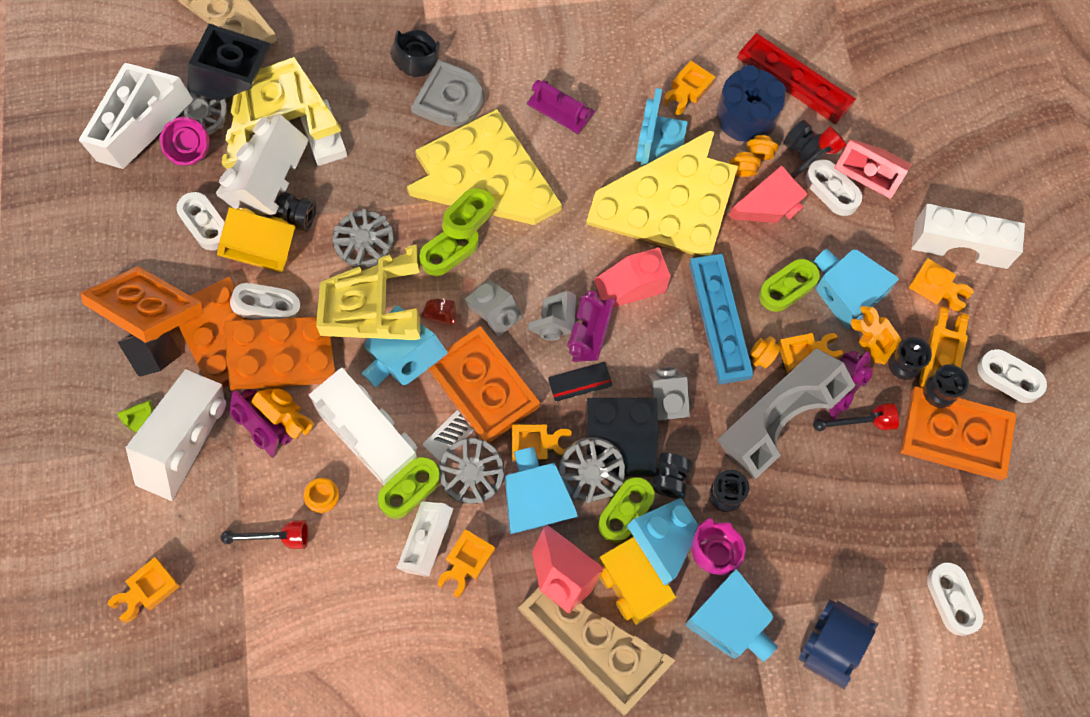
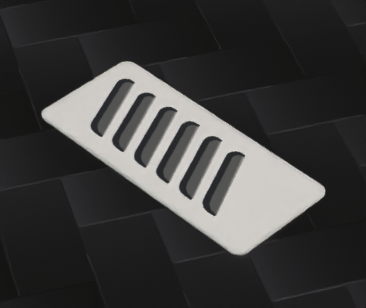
(451, 431)

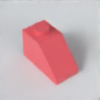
(873, 167)
(771, 200)
(634, 278)
(563, 569)

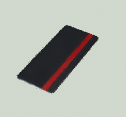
(580, 381)

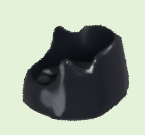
(415, 52)

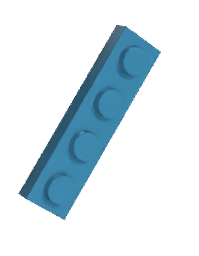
(720, 319)

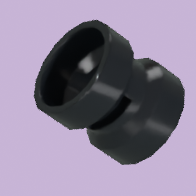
(802, 140)
(296, 211)
(913, 351)
(951, 380)
(672, 475)
(724, 496)

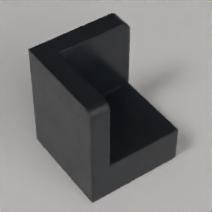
(150, 356)

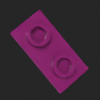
(559, 106)
(588, 337)
(860, 372)
(262, 430)

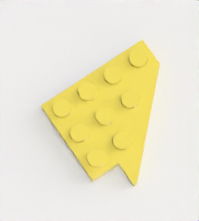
(487, 158)
(670, 200)

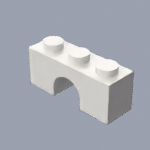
(994, 239)

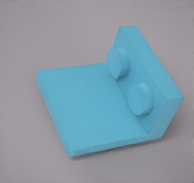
(658, 133)

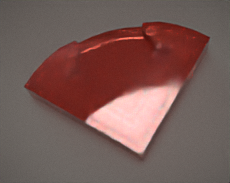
(440, 310)

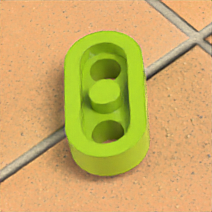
(468, 213)
(448, 251)
(786, 285)
(407, 487)
(625, 510)

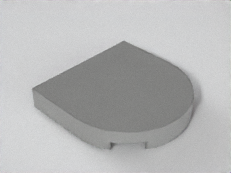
(449, 96)

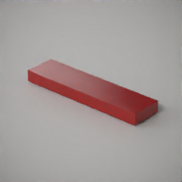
(797, 78)

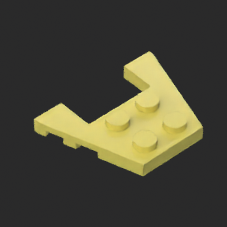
(276, 91)
(356, 301)

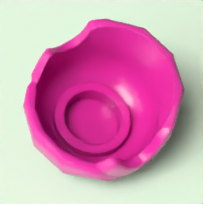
(184, 141)
(718, 547)

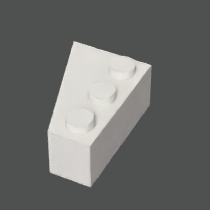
(133, 114)
(263, 166)
(362, 426)
(175, 434)

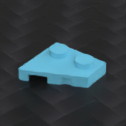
(665, 537)

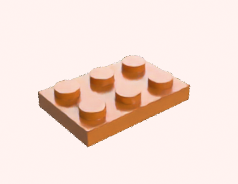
(142, 303)
(206, 333)
(276, 353)
(483, 385)
(959, 436)

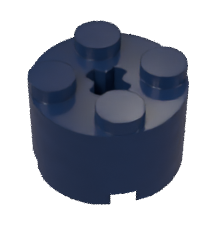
(750, 104)
(839, 645)

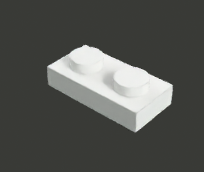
(327, 148)
(425, 538)

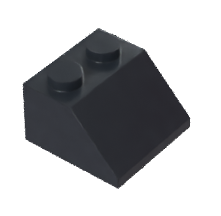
(225, 63)
(630, 427)

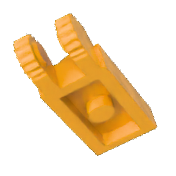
(945, 345)

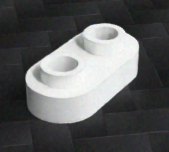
(835, 187)
(203, 223)
(263, 302)
(1010, 375)
(956, 598)

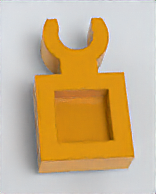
(689, 84)
(936, 283)
(879, 335)
(797, 348)
(280, 408)
(536, 436)
(468, 559)
(148, 588)

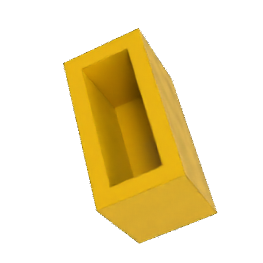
(255, 239)
(634, 582)

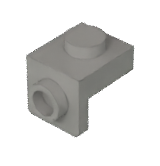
(494, 306)
(557, 316)
(671, 392)

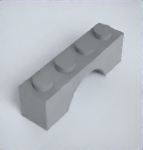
(812, 384)

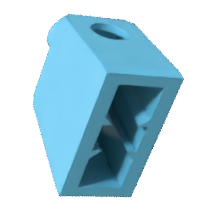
(852, 284)
(401, 357)
(536, 494)
(735, 620)

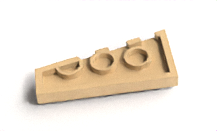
(232, 15)
(604, 654)

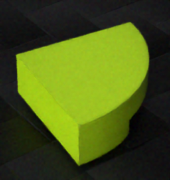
(137, 415)

